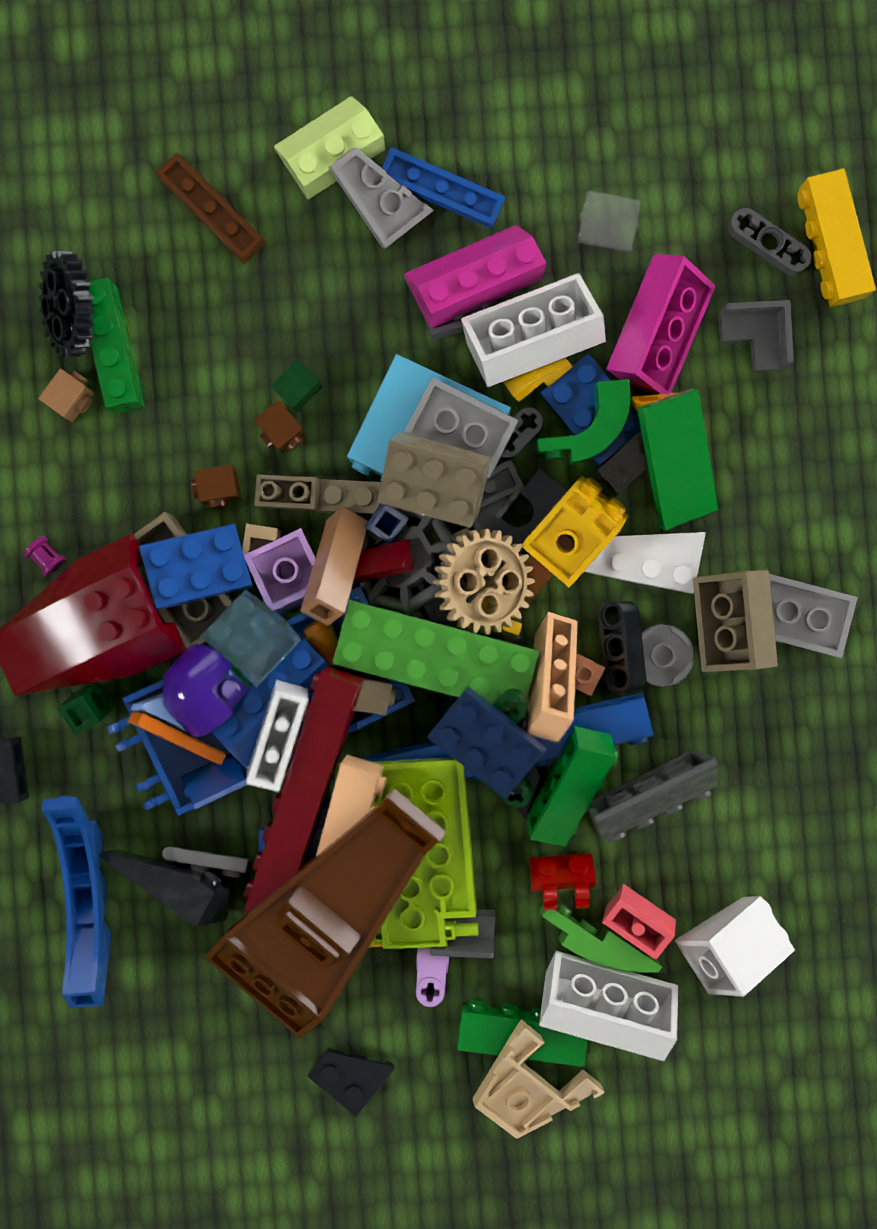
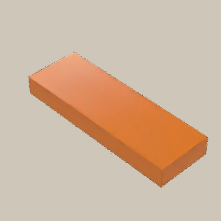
(177, 737)

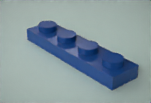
(444, 188)

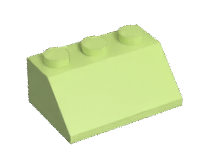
(325, 140)

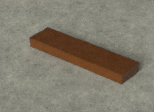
(210, 208)

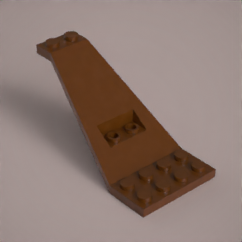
(317, 925)

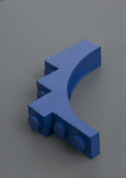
(85, 893)

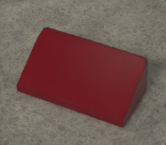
(384, 562)

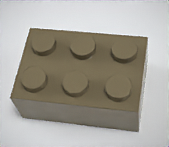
(434, 479)
(735, 621)

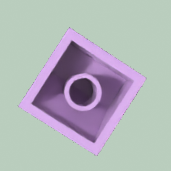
(282, 571)

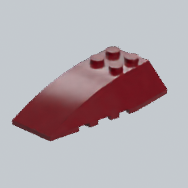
(88, 626)

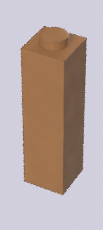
(334, 566)

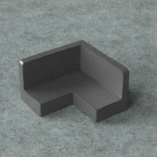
(765, 326)

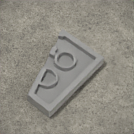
(378, 198)

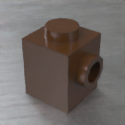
(280, 428)
(216, 486)

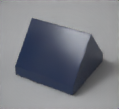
(386, 522)

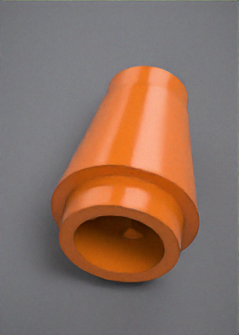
(322, 639)

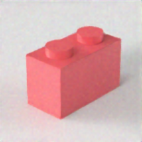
(639, 921)

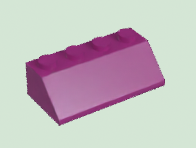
(476, 275)
(661, 324)

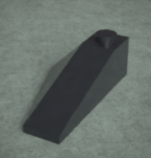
(187, 892)

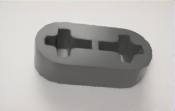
(527, 435)

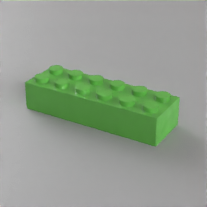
(431, 654)

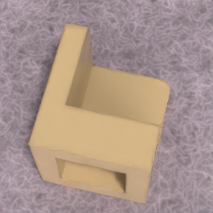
(258, 536)

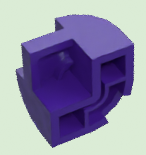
(201, 690)

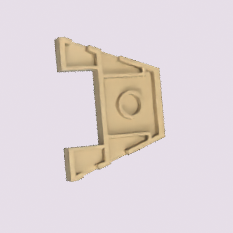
(519, 1096)

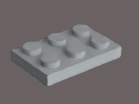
(461, 422)
(811, 616)

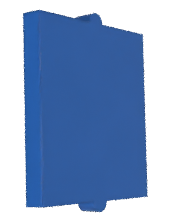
(213, 781)

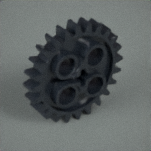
(66, 303)

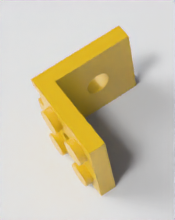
(585, 516)

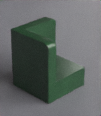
(297, 386)

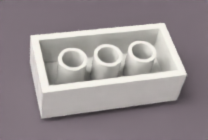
(534, 329)
(610, 1006)

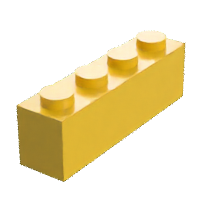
(836, 238)

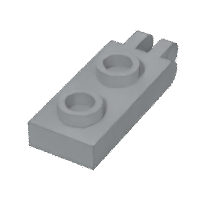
(203, 860)

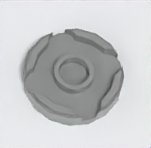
(666, 655)

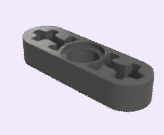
(782, 262)

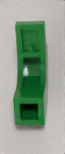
(611, 413)

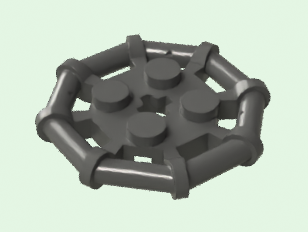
(423, 562)

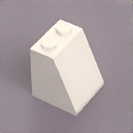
(736, 947)

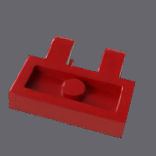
(561, 873)

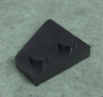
(349, 1078)

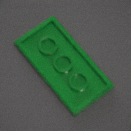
(678, 458)

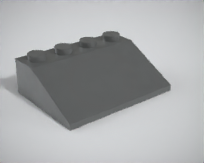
(653, 794)

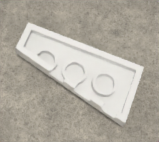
(652, 560)

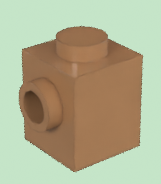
(67, 394)

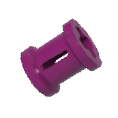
(44, 556)

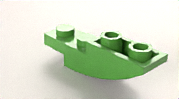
(603, 948)

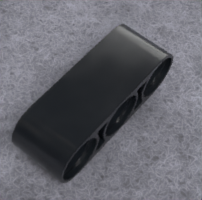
(615, 660)

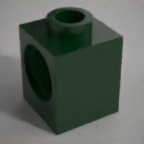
(85, 707)

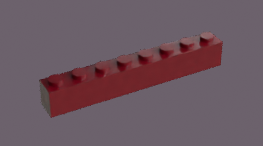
(305, 782)

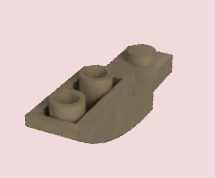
(316, 494)

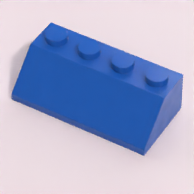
(243, 726)

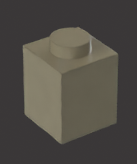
(375, 694)

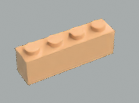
(553, 678)
(352, 797)

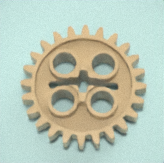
(466, 560)

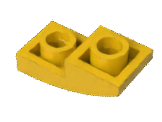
(525, 383)

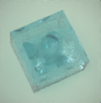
(251, 637)

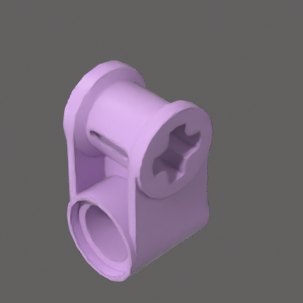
(430, 970)

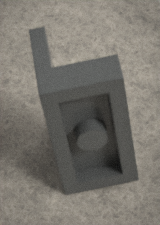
(471, 946)

